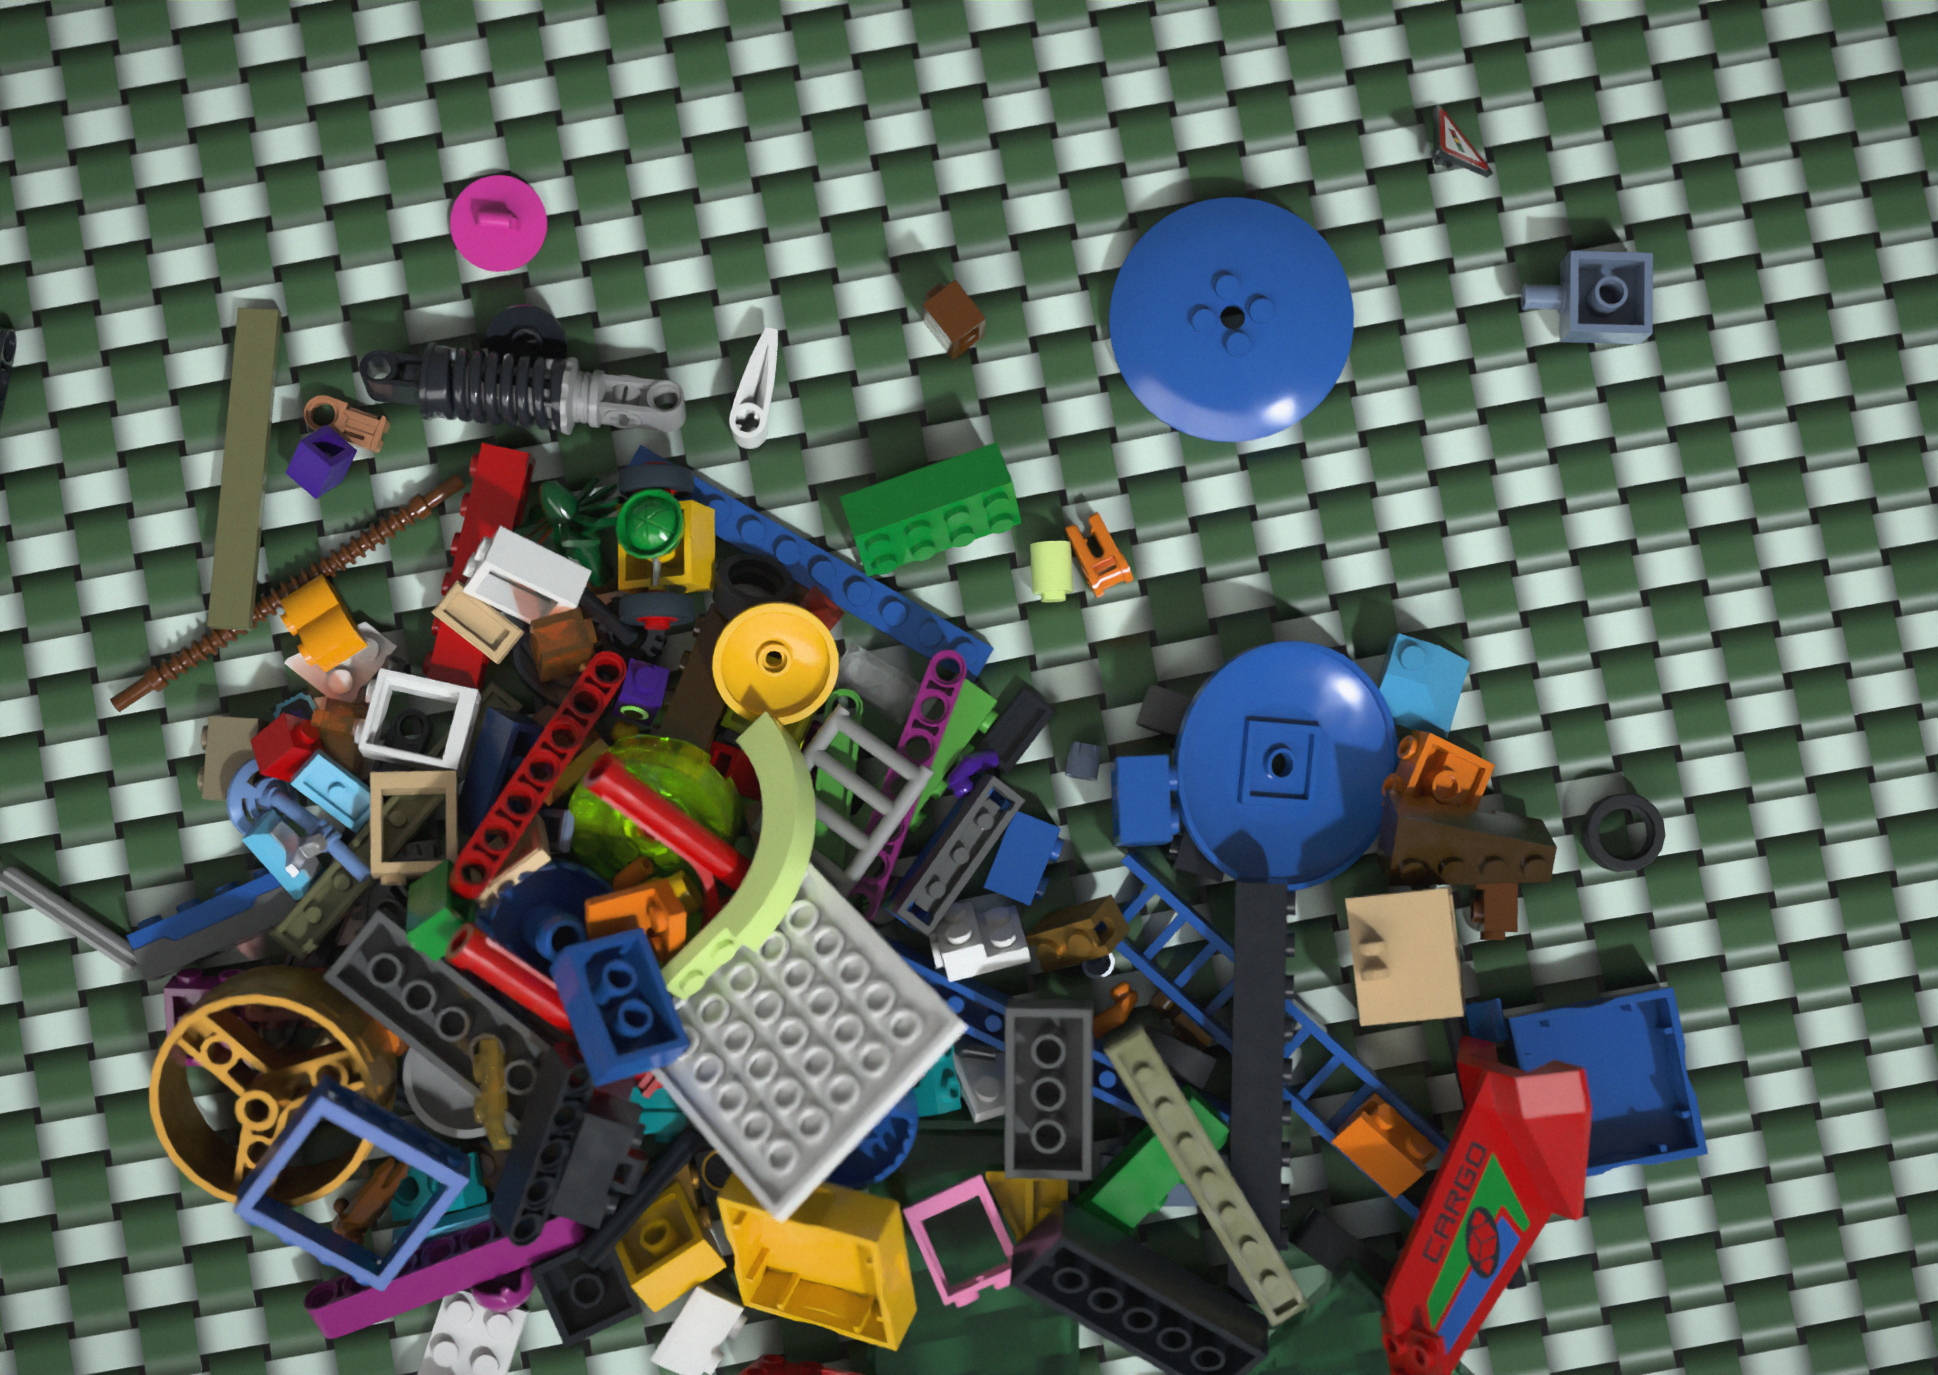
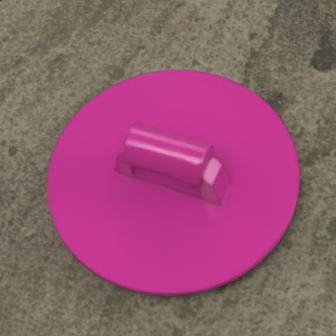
(498, 223)

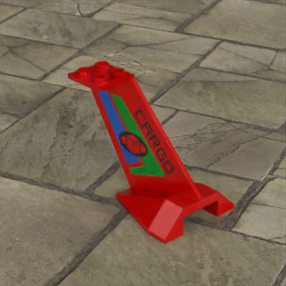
(1500, 1181)

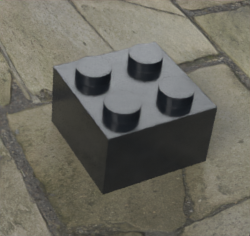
(584, 1297)

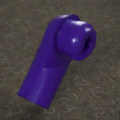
(968, 766)

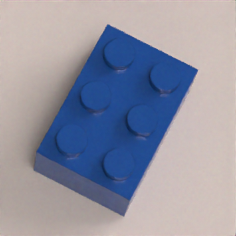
(1142, 801)
(619, 1006)

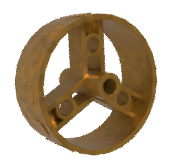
(360, 1054)

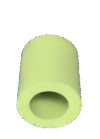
(1051, 570)

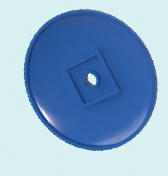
(1219, 378)
(1336, 755)

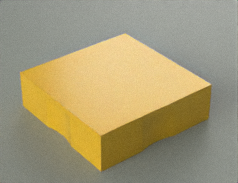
(827, 1264)

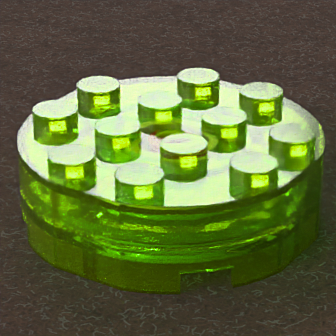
(678, 771)

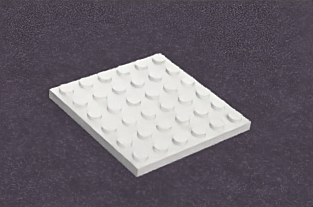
(804, 1045)

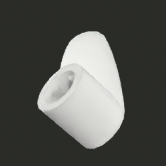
(755, 392)

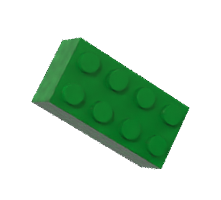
(932, 510)

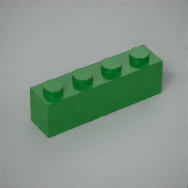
(1144, 1173)

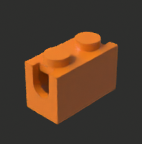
(1384, 1145)

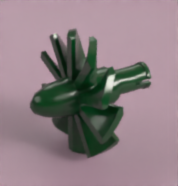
(570, 524)

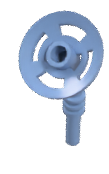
(267, 796)

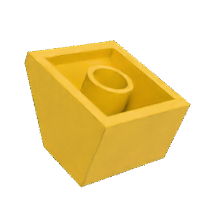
(669, 1249)

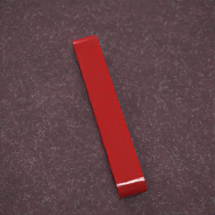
(526, 787)

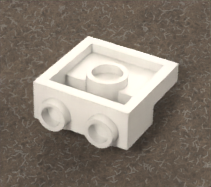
(979, 942)

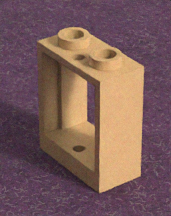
(410, 784)

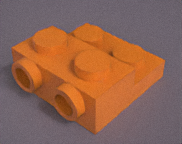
(1438, 771)

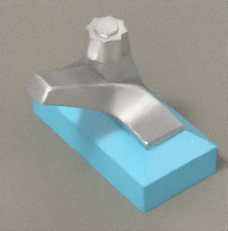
(285, 854)

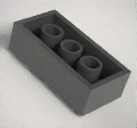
(1049, 1088)

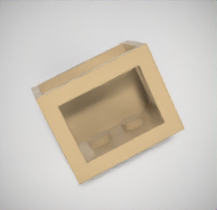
(1406, 956)

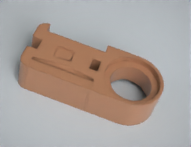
(352, 424)

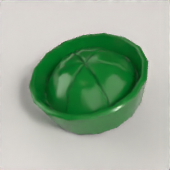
(650, 524)

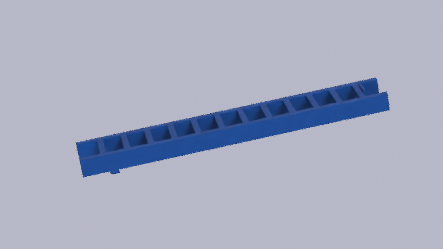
(1309, 1023)

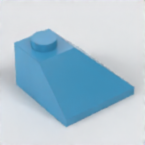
(1421, 684)

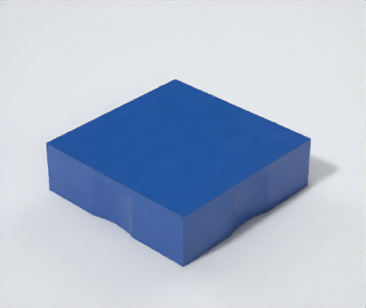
(1632, 1069)

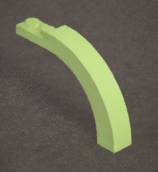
(777, 865)

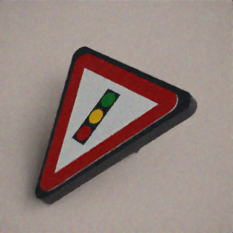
(1453, 147)

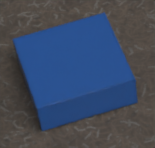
(1487, 1020)

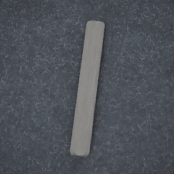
(69, 917)

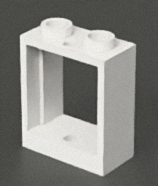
(523, 577)
(460, 734)

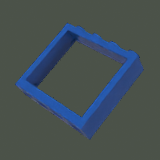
(384, 1131)

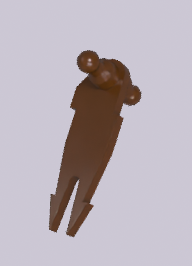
(369, 1203)

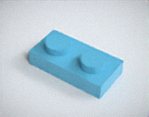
(334, 790)

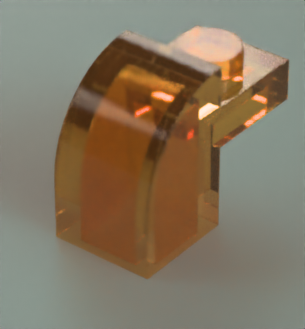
(337, 732)

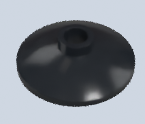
(509, 325)

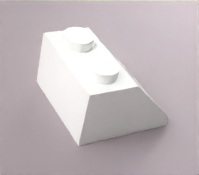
(700, 1329)

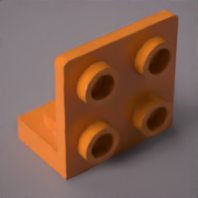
(645, 906)

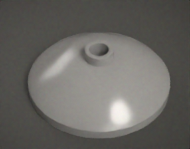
(439, 1099)

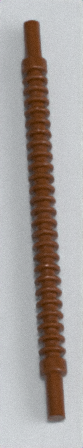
(419, 506)

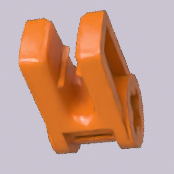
(1099, 571)

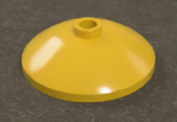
(788, 687)

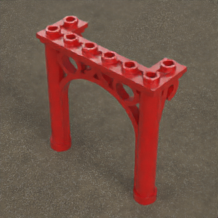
(659, 817)

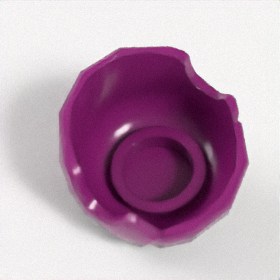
(505, 1291)

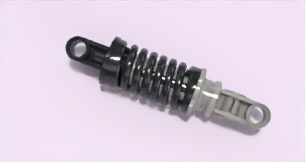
(519, 393)

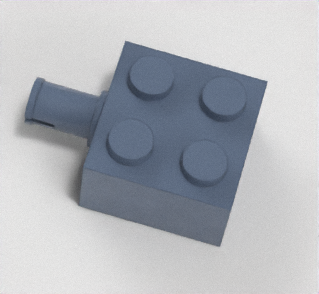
(1599, 297)

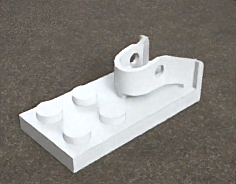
(472, 1338)

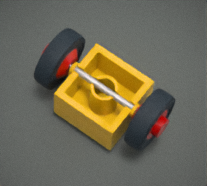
(659, 583)

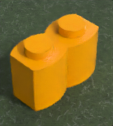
(322, 624)

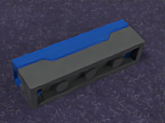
(953, 854)
(210, 926)

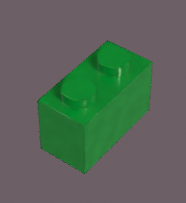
(436, 911)

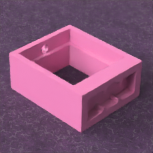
(916, 1212)

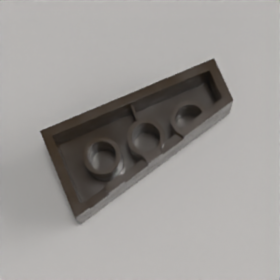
(695, 702)
(1457, 845)

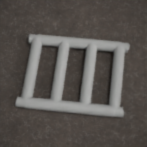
(892, 810)

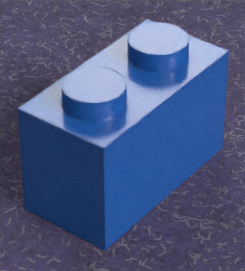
(1023, 858)

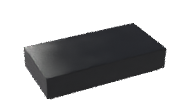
(1017, 728)

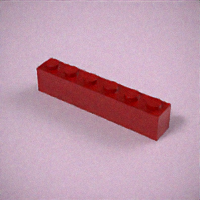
(495, 500)

